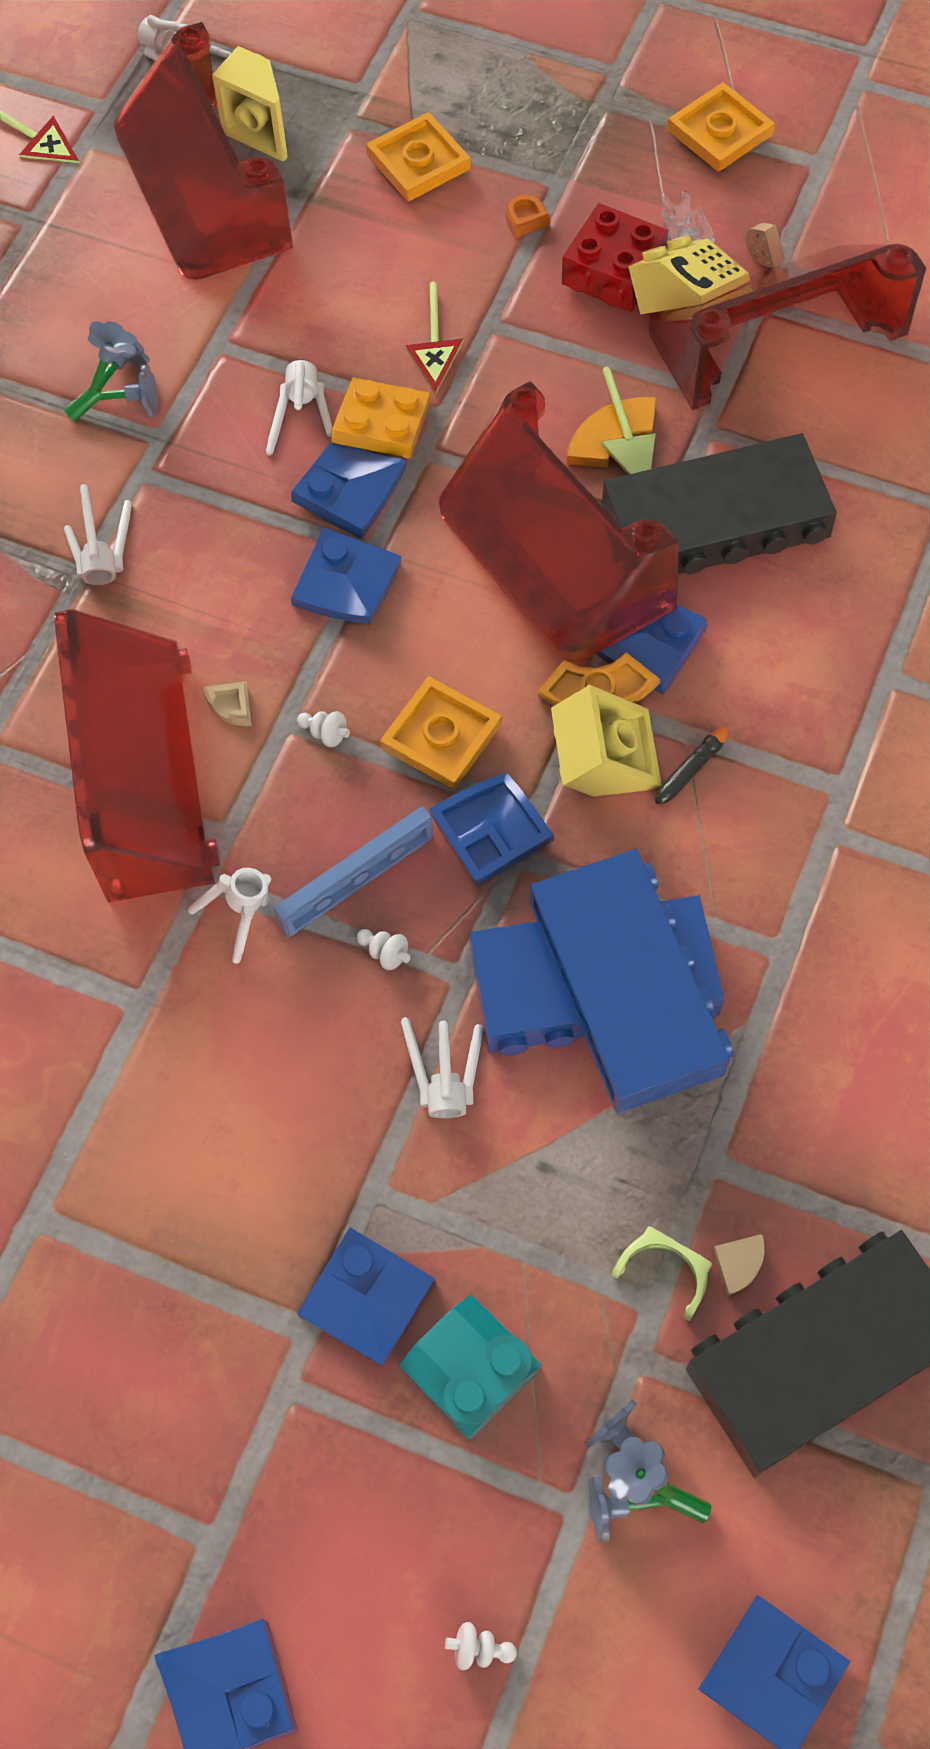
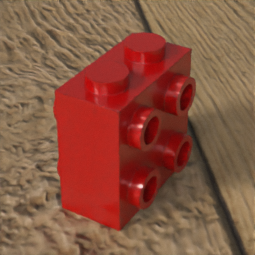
(603, 251)

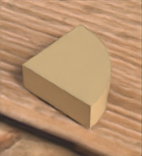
(230, 702)
(739, 1262)

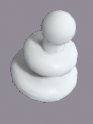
(326, 727)
(388, 949)
(483, 1649)

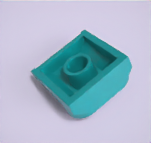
(470, 1366)

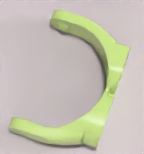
(656, 1240)

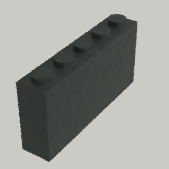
(730, 502)
(818, 1352)

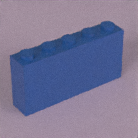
(630, 980)
(524, 994)

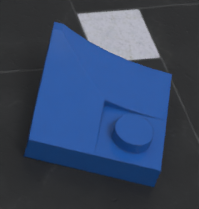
(349, 486)
(345, 578)
(661, 644)
(491, 827)
(366, 1296)
(774, 1675)
(228, 1690)

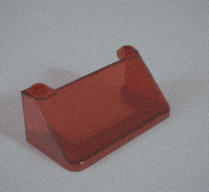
(199, 193)
(873, 280)
(552, 541)
(132, 757)

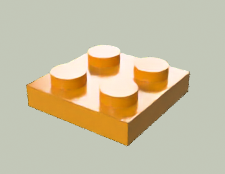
(720, 126)
(418, 156)
(381, 417)
(441, 732)

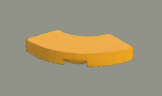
(605, 426)
(621, 678)

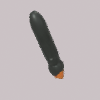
(690, 767)

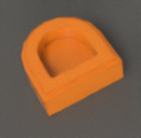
(526, 215)

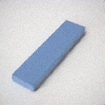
(354, 872)

